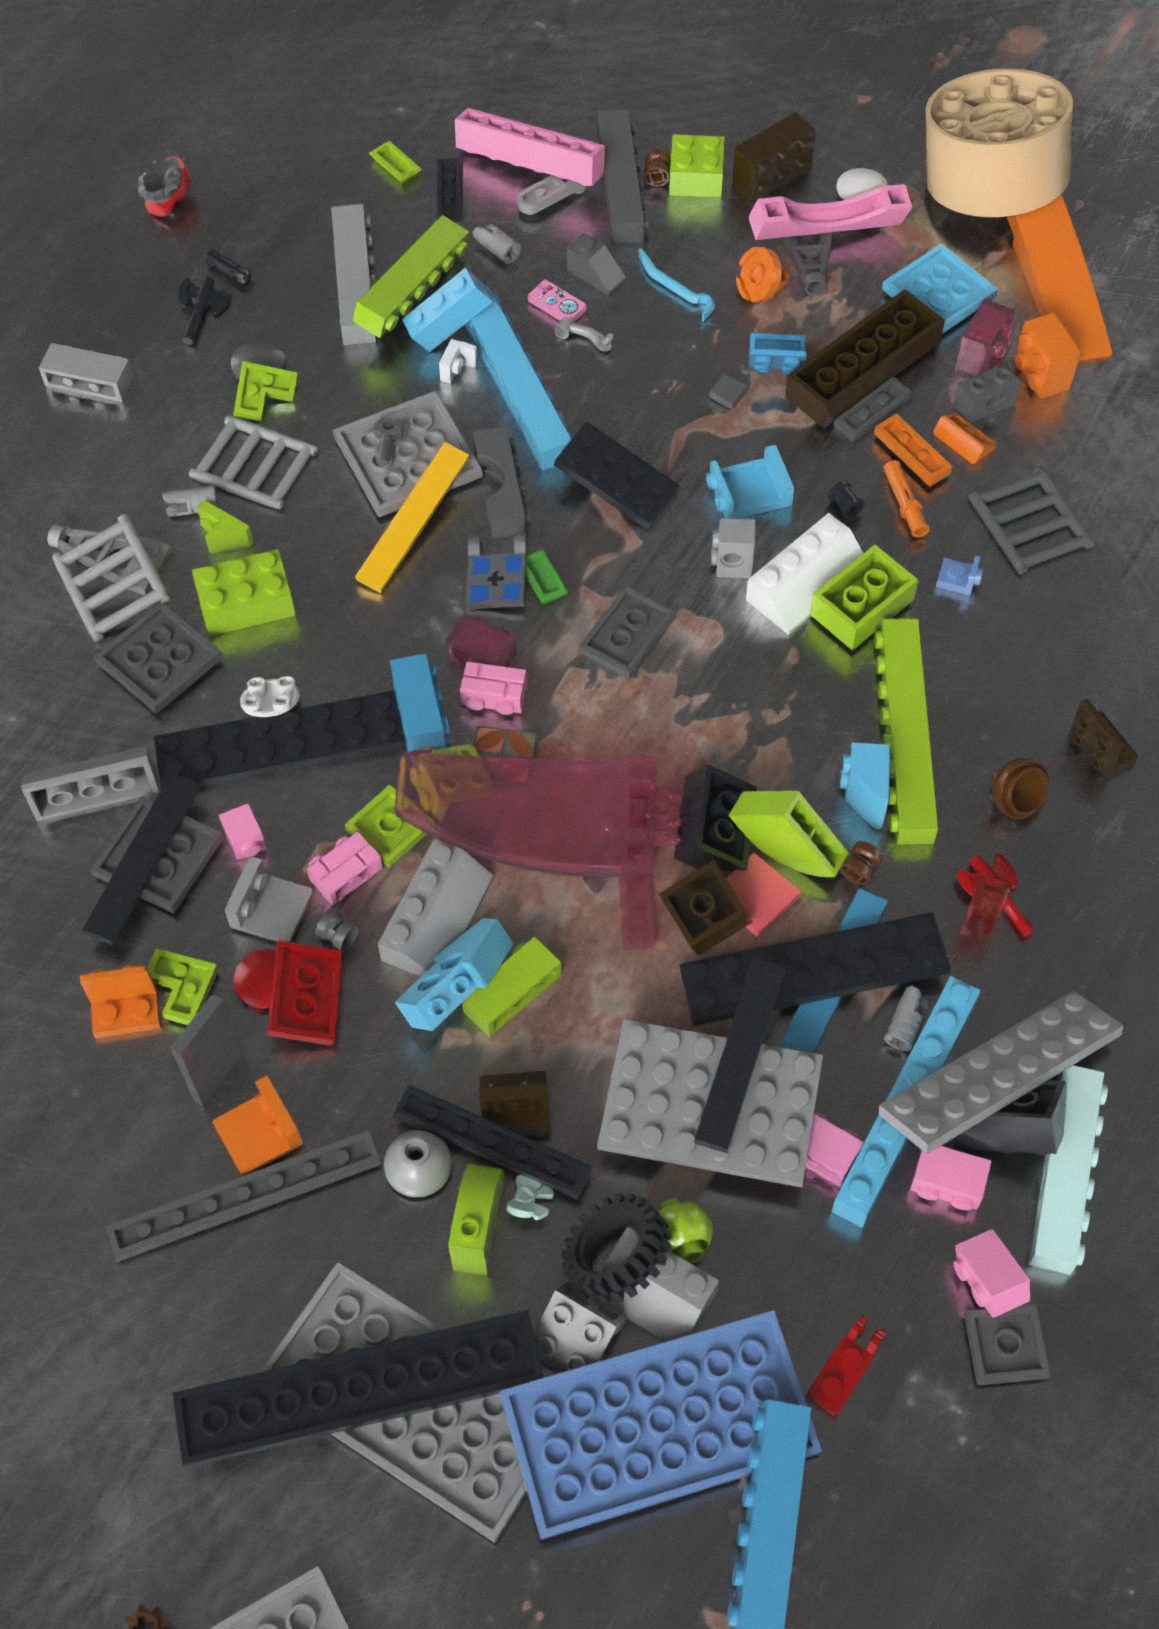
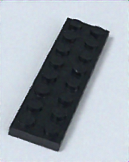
(281, 741)
(821, 966)

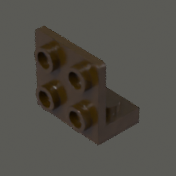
(1101, 740)

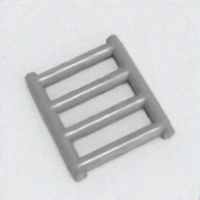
(251, 490)
(146, 571)

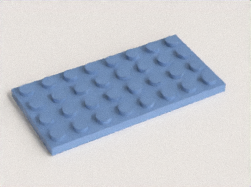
(648, 1423)

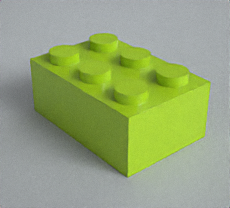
(243, 592)
(862, 596)

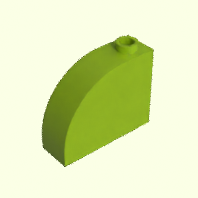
(789, 831)
(476, 1219)

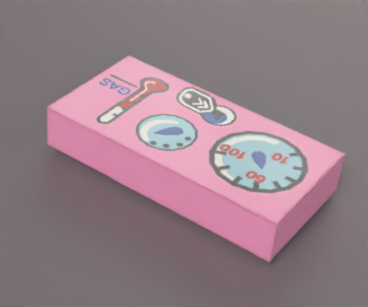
(556, 301)

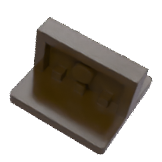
(517, 1102)

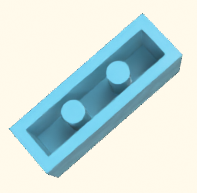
(447, 310)

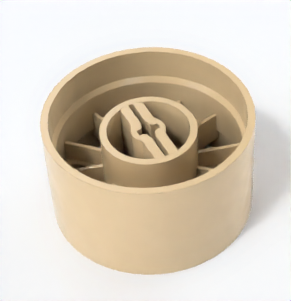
(998, 142)

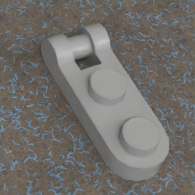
(546, 193)

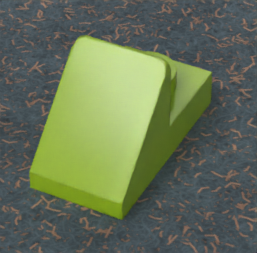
(223, 529)

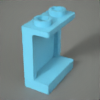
(751, 486)

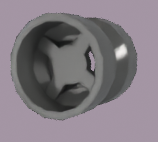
(337, 930)

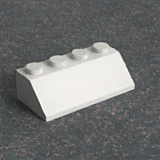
(787, 583)

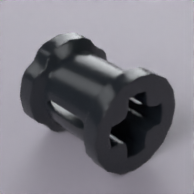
(846, 499)

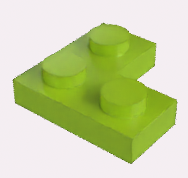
(260, 382)
(188, 979)

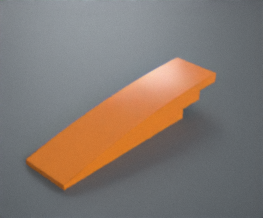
(1060, 276)

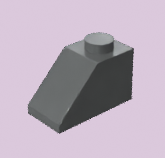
(594, 264)

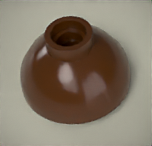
(1020, 787)

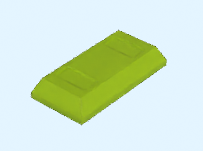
(395, 162)

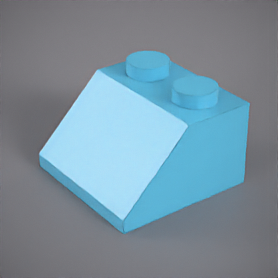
(867, 781)

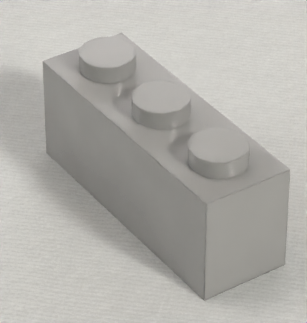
(86, 372)

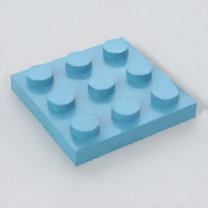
(943, 285)

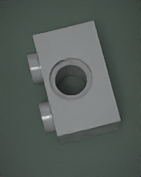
(733, 548)

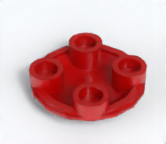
(254, 979)

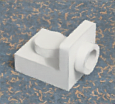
(456, 356)

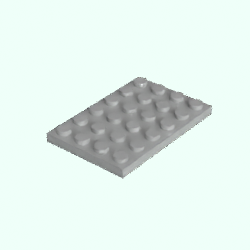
(662, 1090)

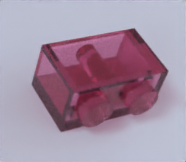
(480, 643)

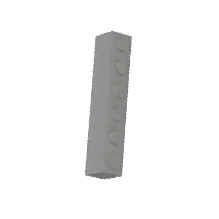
(352, 267)

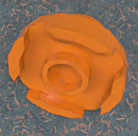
(761, 275)

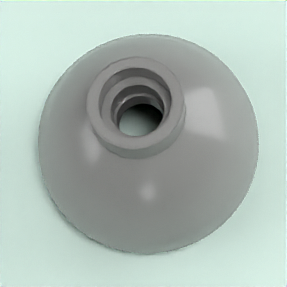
(419, 1176)

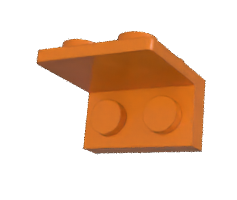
(122, 1000)
(258, 1130)

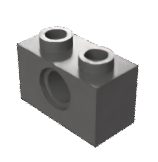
(987, 393)

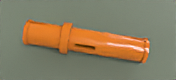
(909, 507)

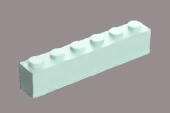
(1066, 1175)

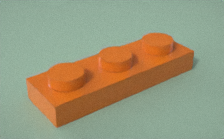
(913, 450)

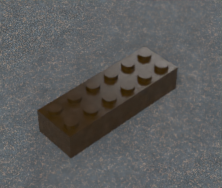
(864, 358)

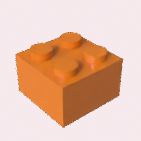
(1047, 355)

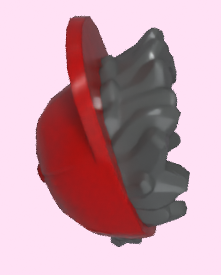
(165, 184)

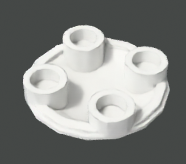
(858, 182)
(269, 696)

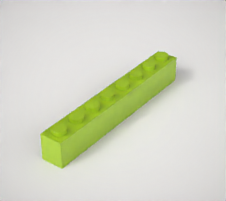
(907, 732)

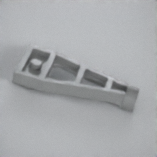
(157, 551)

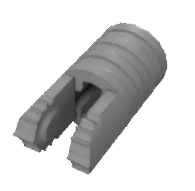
(497, 242)
(189, 499)
(907, 1020)

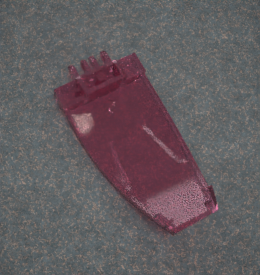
(542, 812)

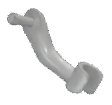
(600, 341)

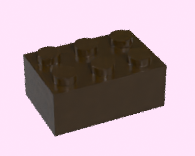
(773, 158)

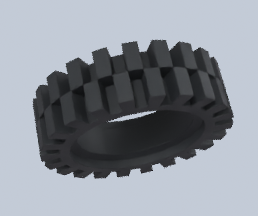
(636, 1267)

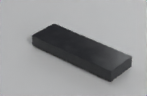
(450, 189)

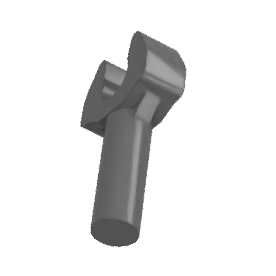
(386, 437)

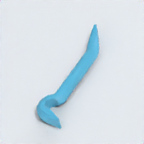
(677, 287)

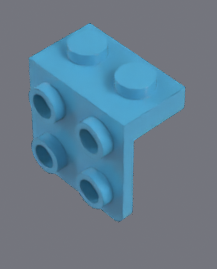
(776, 352)

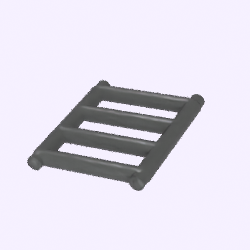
(1053, 497)

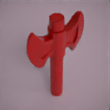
(1000, 871)

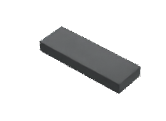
(873, 409)

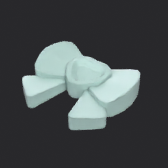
(524, 1202)

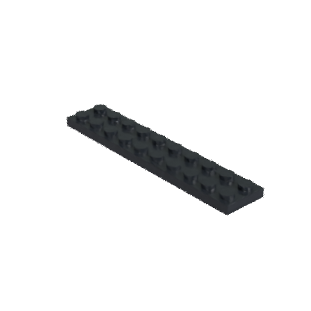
(355, 1388)

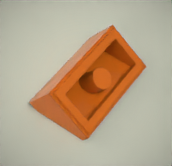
(963, 437)

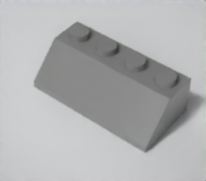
(90, 783)
(434, 908)

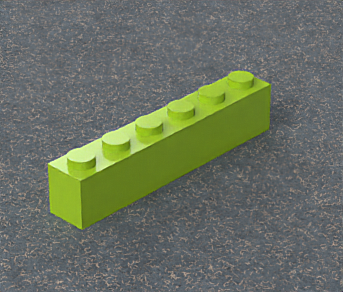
(410, 277)

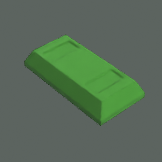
(544, 577)

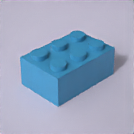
(419, 703)

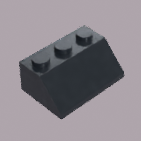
(705, 826)
(1026, 1125)

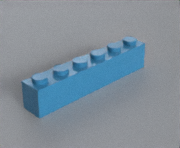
(771, 1516)

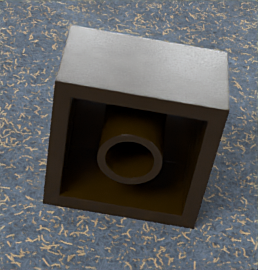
(705, 908)

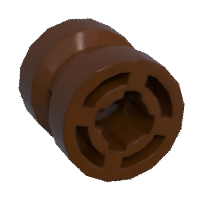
(657, 167)
(861, 863)

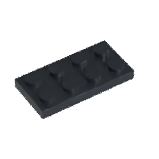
(616, 475)

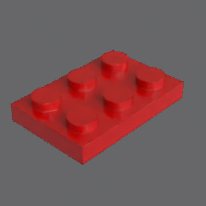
(304, 993)

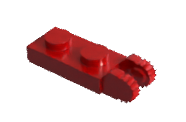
(844, 1369)

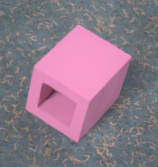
(242, 831)

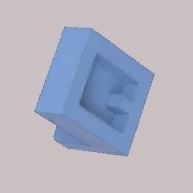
(959, 576)

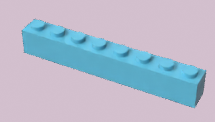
(519, 383)
(884, 1141)

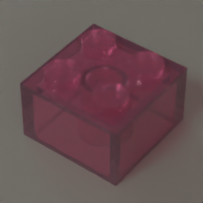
(985, 339)

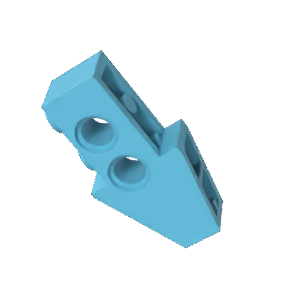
(457, 972)

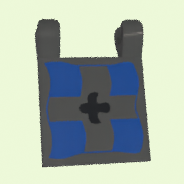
(496, 578)

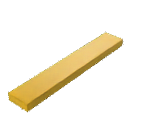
(412, 517)

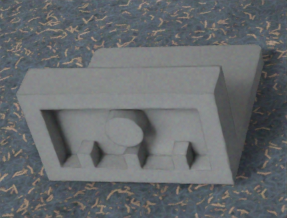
(266, 903)
(575, 1330)

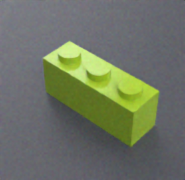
(513, 986)

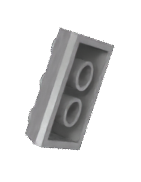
(672, 1301)

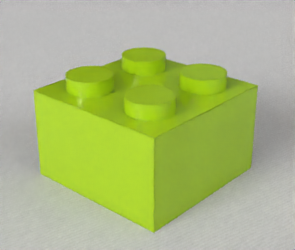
(696, 165)

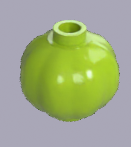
(689, 1229)

